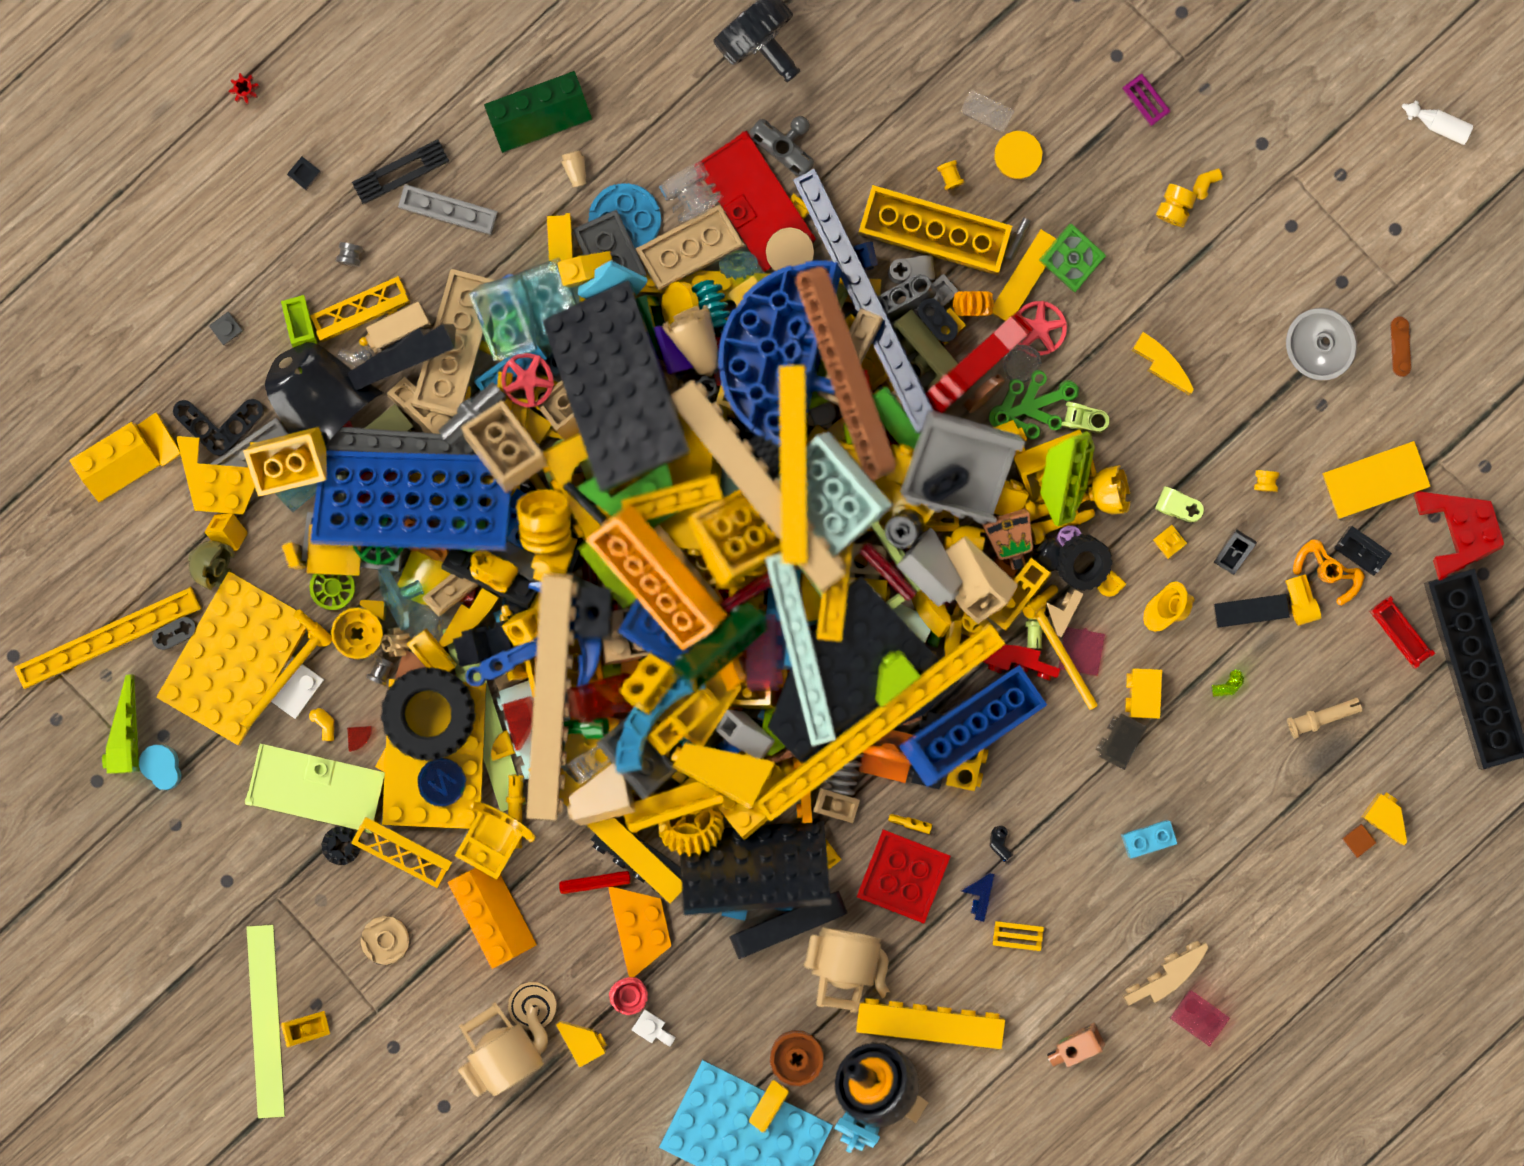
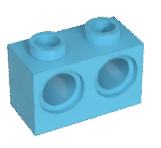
(1149, 839)

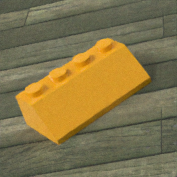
(492, 916)

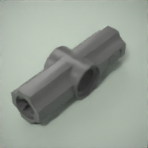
(470, 410)

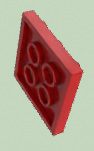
(903, 876)

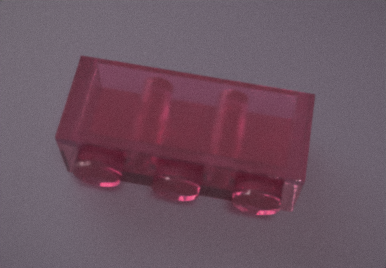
(763, 659)

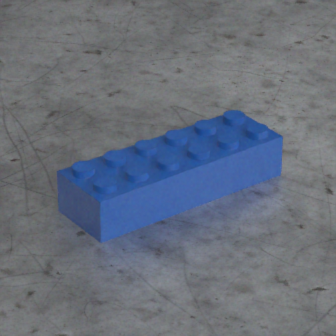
(973, 726)

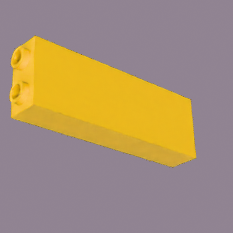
(696, 465)

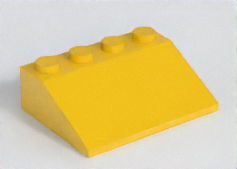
(733, 538)

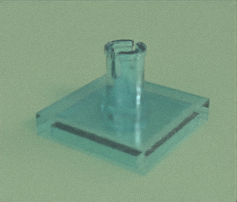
(397, 597)

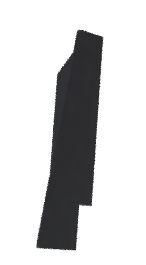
(405, 353)

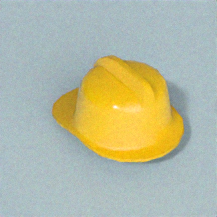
(1168, 606)

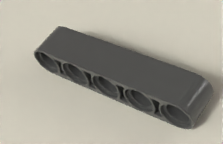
(913, 297)

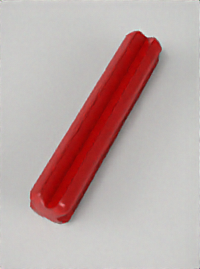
(594, 882)

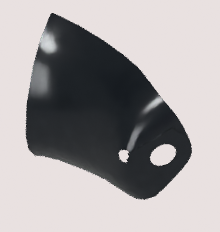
(317, 396)

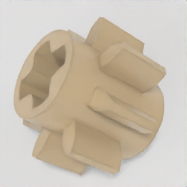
(395, 642)

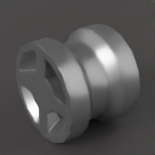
(349, 254)

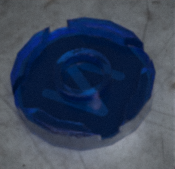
(441, 782)

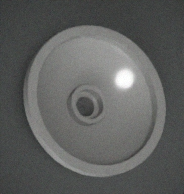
(1307, 346)

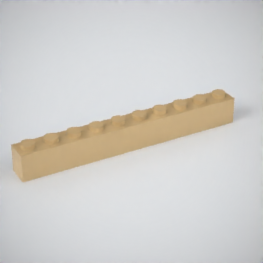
(752, 477)
(550, 695)

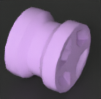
(1064, 532)

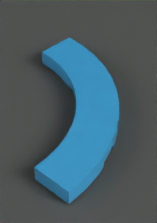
(638, 726)

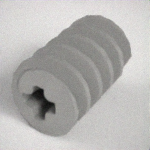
(843, 779)

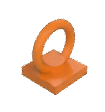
(886, 758)

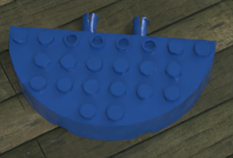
(767, 333)

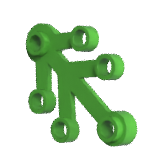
(1030, 405)

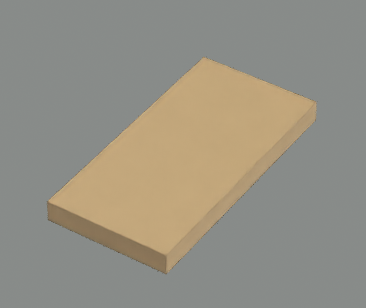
(689, 247)

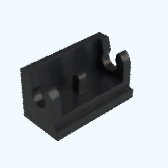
(1362, 550)

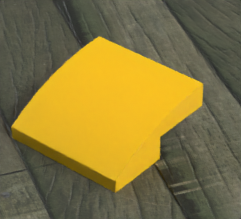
(332, 559)
(425, 570)

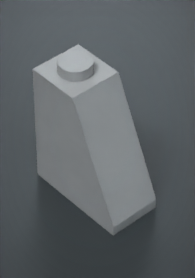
(931, 568)

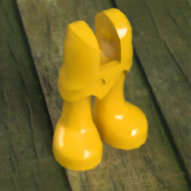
(1040, 529)

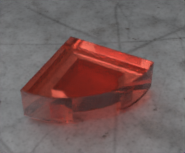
(358, 737)

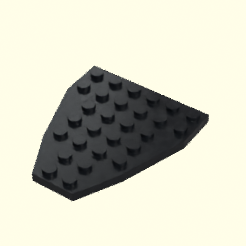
(851, 670)

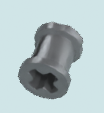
(387, 665)

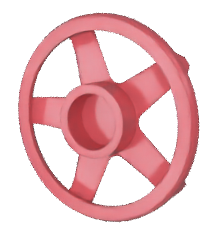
(1042, 327)
(527, 379)

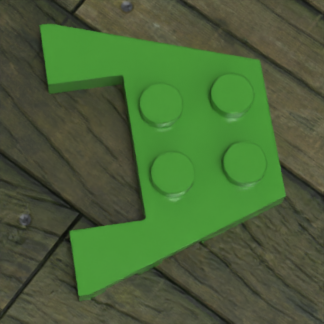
(653, 481)

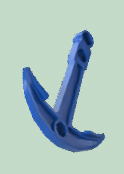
(588, 661)

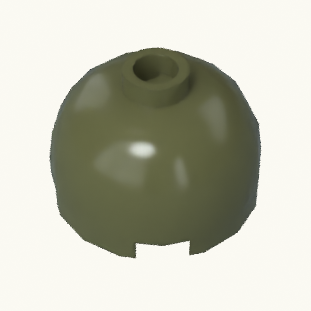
(209, 563)

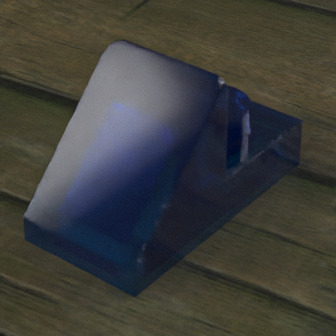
(982, 888)

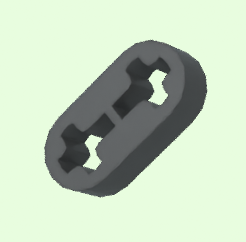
(171, 628)

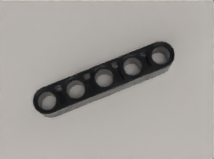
(786, 926)

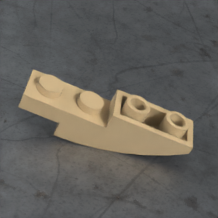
(403, 394)
(1176, 969)

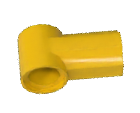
(1304, 607)

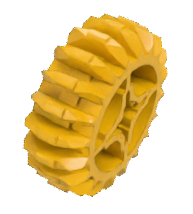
(693, 831)

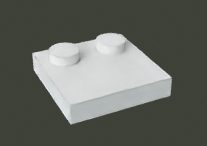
(297, 690)

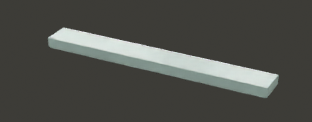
(800, 650)

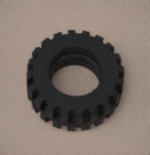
(395, 705)

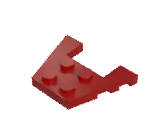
(1471, 526)

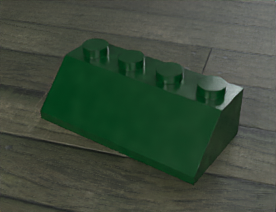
(538, 112)
(720, 646)

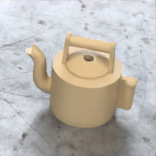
(846, 962)
(503, 1053)

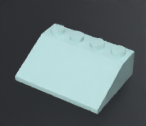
(839, 494)

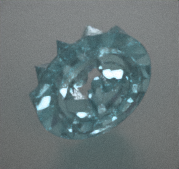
(738, 259)

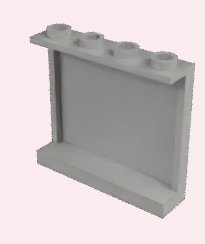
(976, 447)

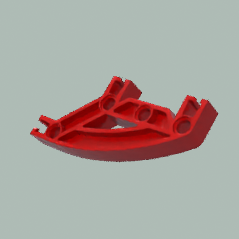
(975, 365)

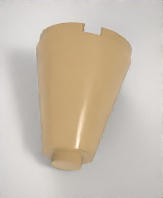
(695, 338)

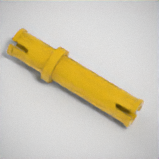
(515, 799)

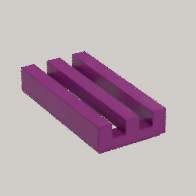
(1158, 116)

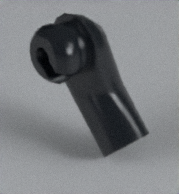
(997, 842)

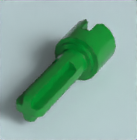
(593, 730)

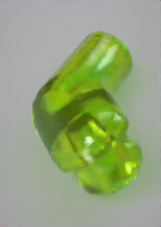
(1231, 686)

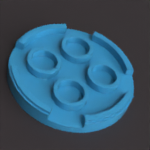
(635, 207)

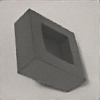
(226, 328)

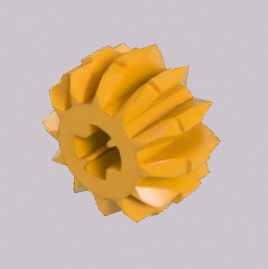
(973, 303)

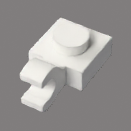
(650, 1027)

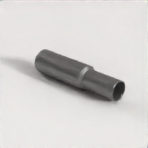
(1016, 240)

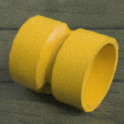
(1176, 205)

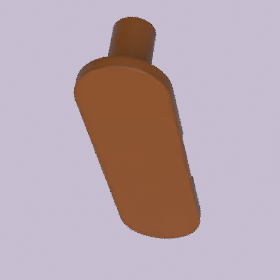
(1400, 346)

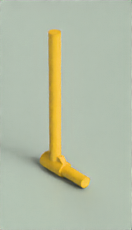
(1035, 610)
(317, 637)

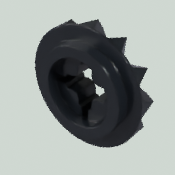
(335, 856)

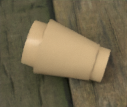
(575, 167)

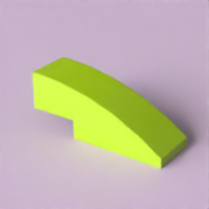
(298, 322)

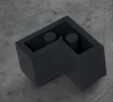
(481, 644)

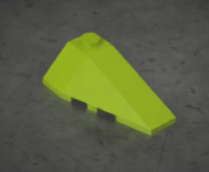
(122, 744)

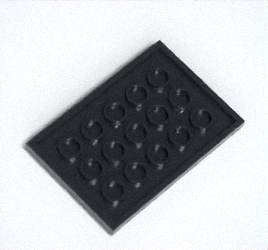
(765, 871)

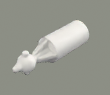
(1440, 122)

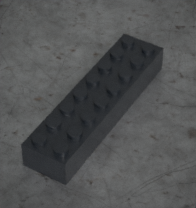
(1476, 669)

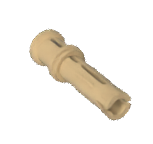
(1314, 720)

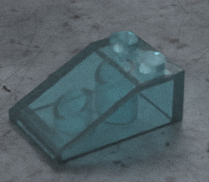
(546, 295)
(505, 316)

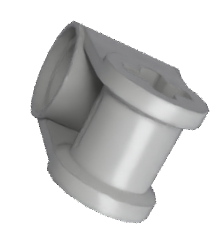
(913, 266)

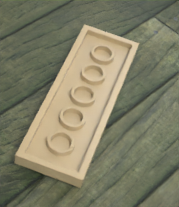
(447, 376)

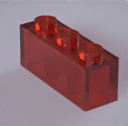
(598, 698)

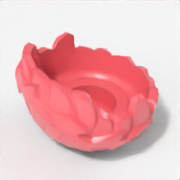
(628, 995)

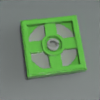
(1072, 257)

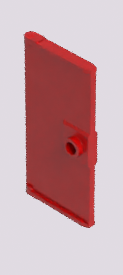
(751, 195)

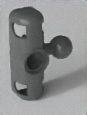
(799, 126)

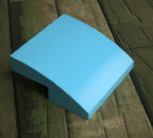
(610, 276)

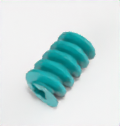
(707, 295)

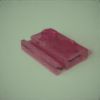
(1199, 1018)

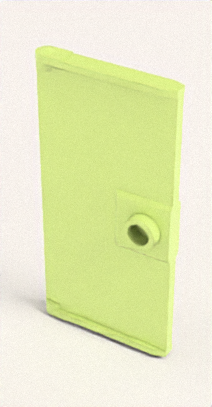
(314, 787)

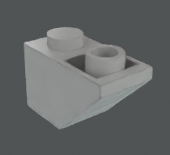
(744, 733)

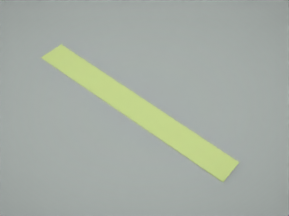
(500, 768)
(265, 1021)

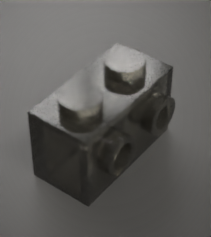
(1120, 741)

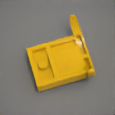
(491, 839)

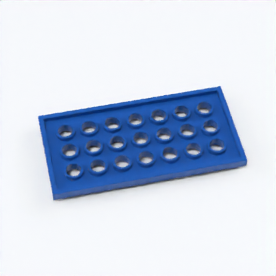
(397, 534)

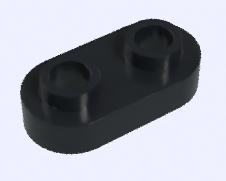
(938, 320)
(944, 484)

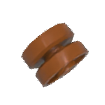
(795, 1072)

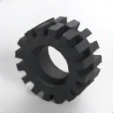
(767, 452)

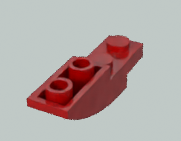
(1022, 656)

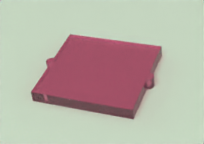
(1084, 649)

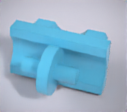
(859, 1136)

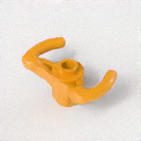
(1317, 548)

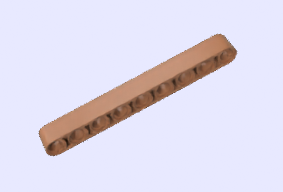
(845, 373)

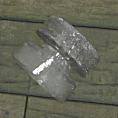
(690, 192)

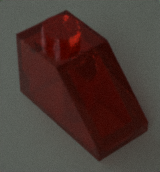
(519, 720)

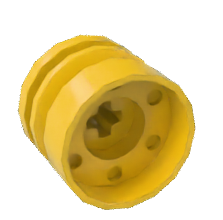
(544, 521)
(358, 619)

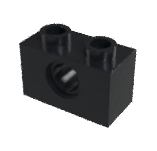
(602, 626)

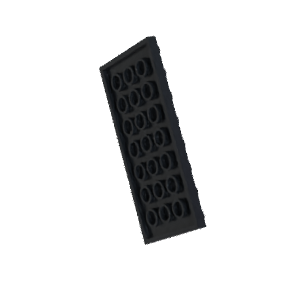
(615, 386)

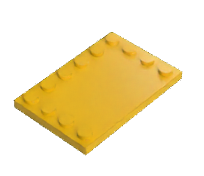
(428, 716)

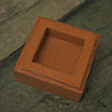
(1358, 840)

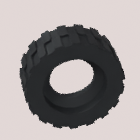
(1096, 574)

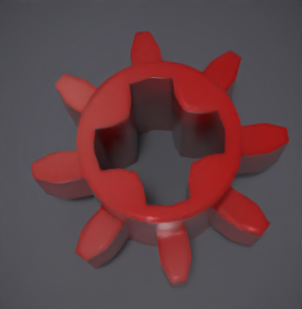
(244, 95)

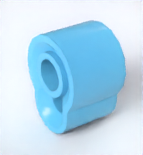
(161, 766)

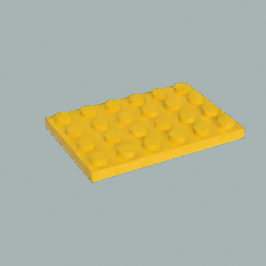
(232, 657)

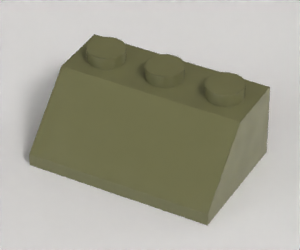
(923, 350)

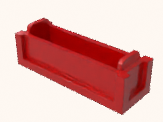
(1401, 632)

